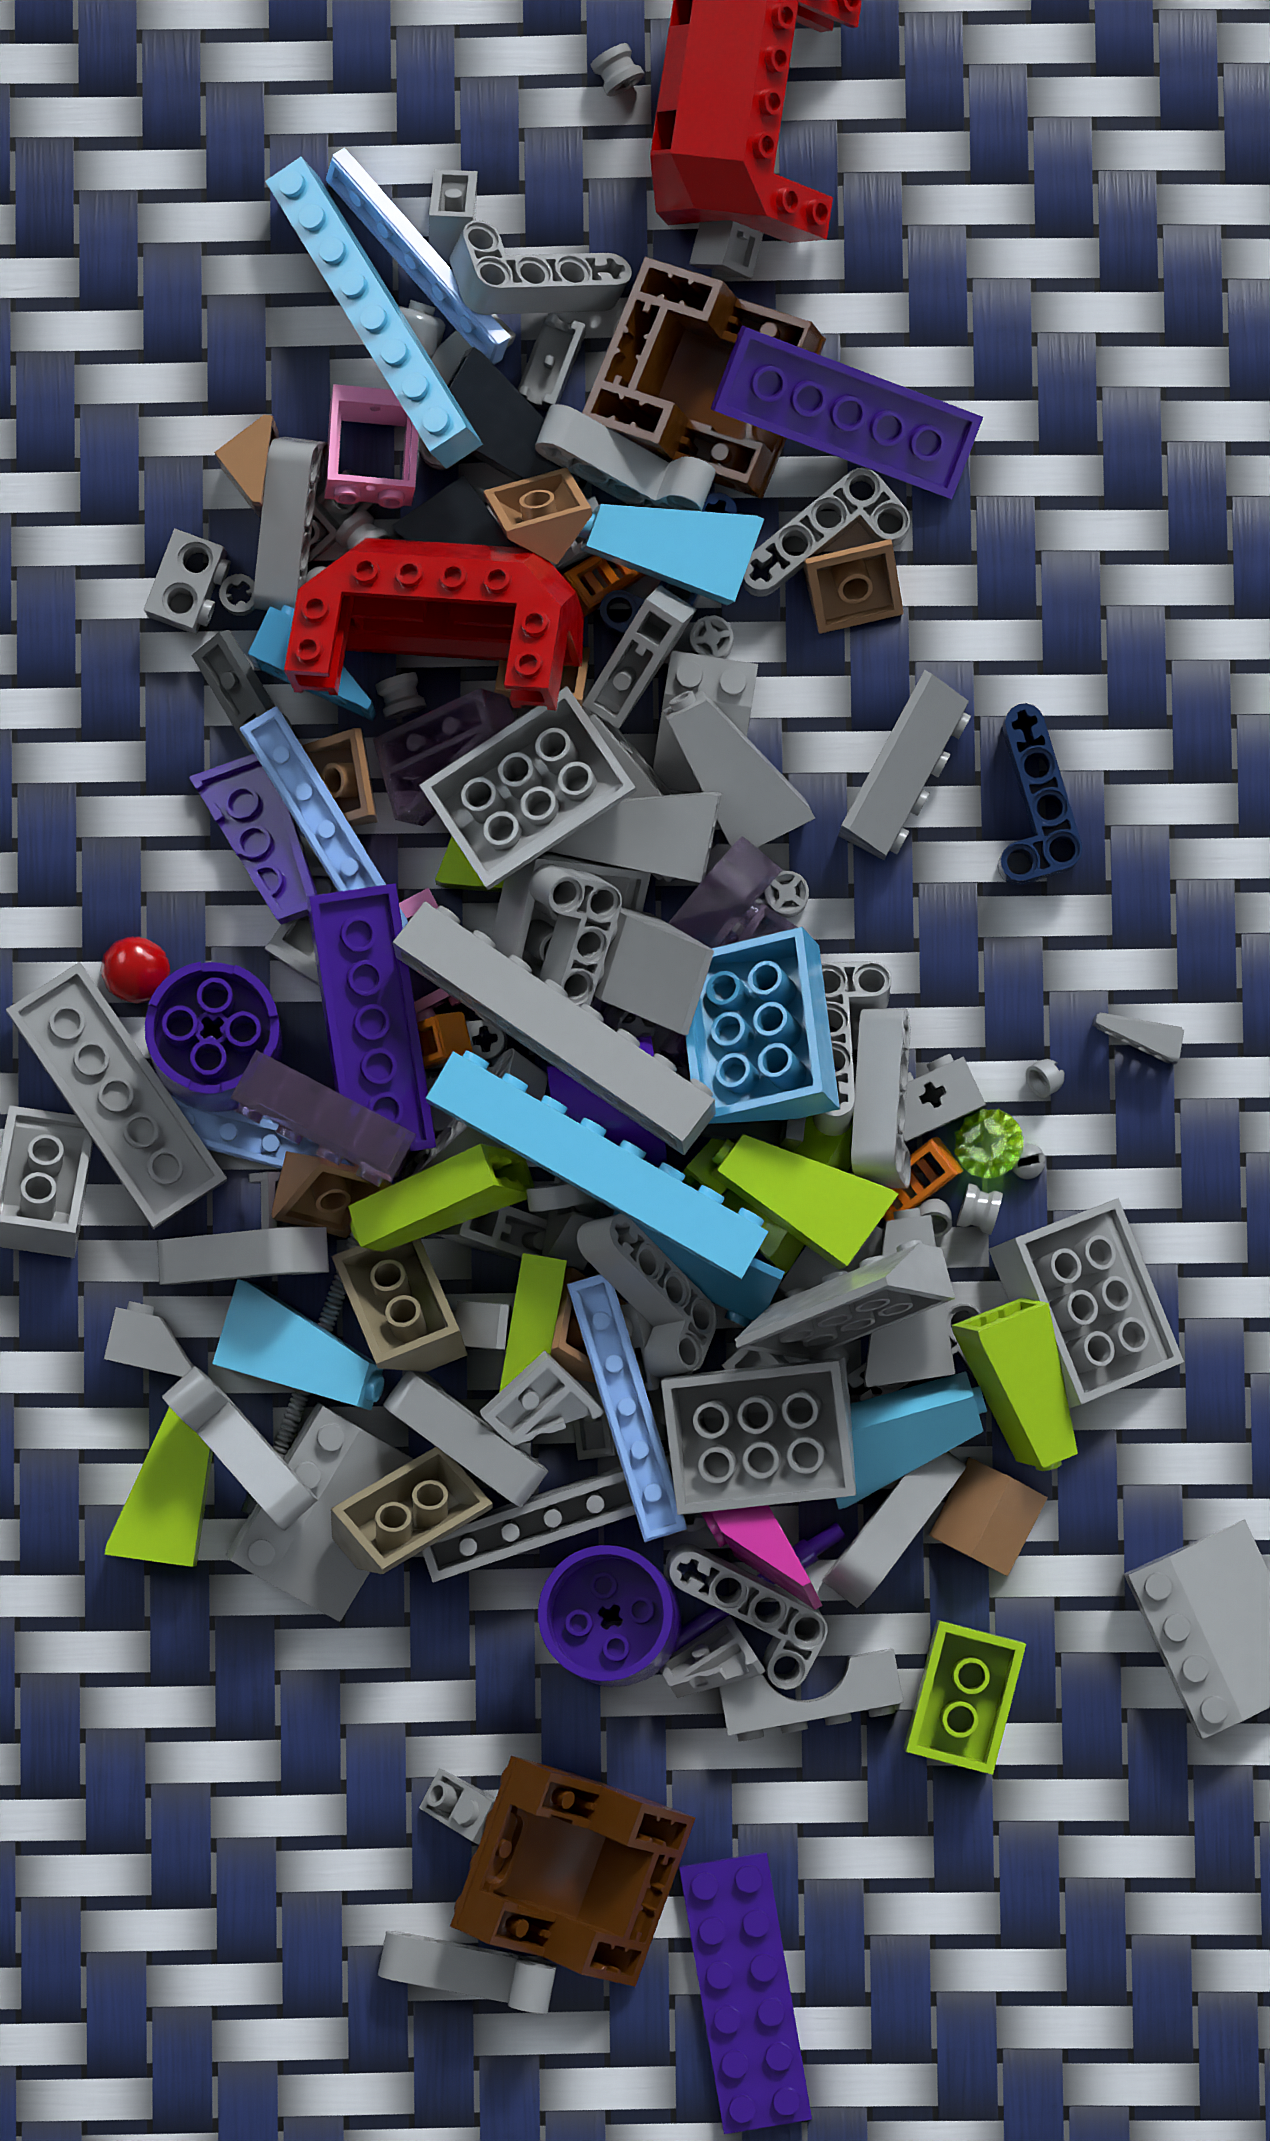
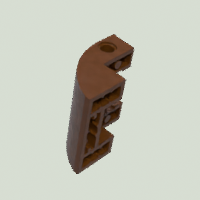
(669, 366)
(572, 1871)

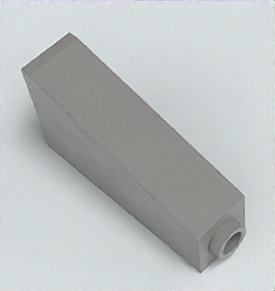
(755, 795)
(651, 835)
(917, 1345)

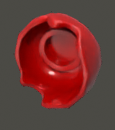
(134, 969)

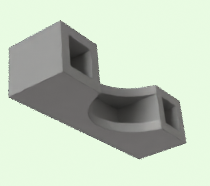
(867, 1684)

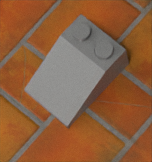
(726, 683)
(654, 970)
(43, 1181)

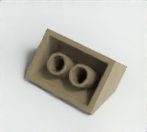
(400, 1307)
(406, 1512)

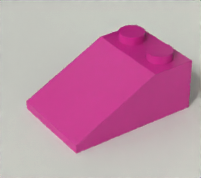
(762, 1545)

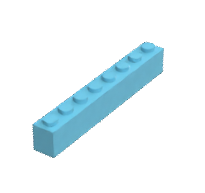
(374, 313)
(596, 1165)

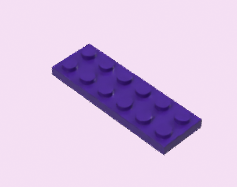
(846, 412)
(370, 1006)
(745, 1992)

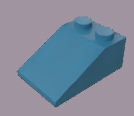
(269, 655)

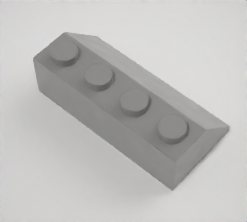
(904, 767)

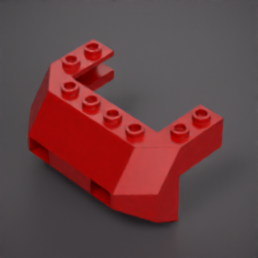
(725, 114)
(439, 604)

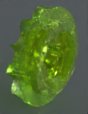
(1004, 1152)

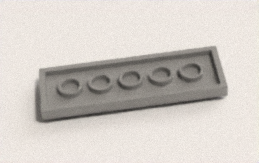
(116, 1095)

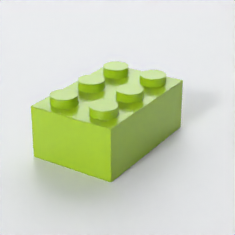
(964, 1697)

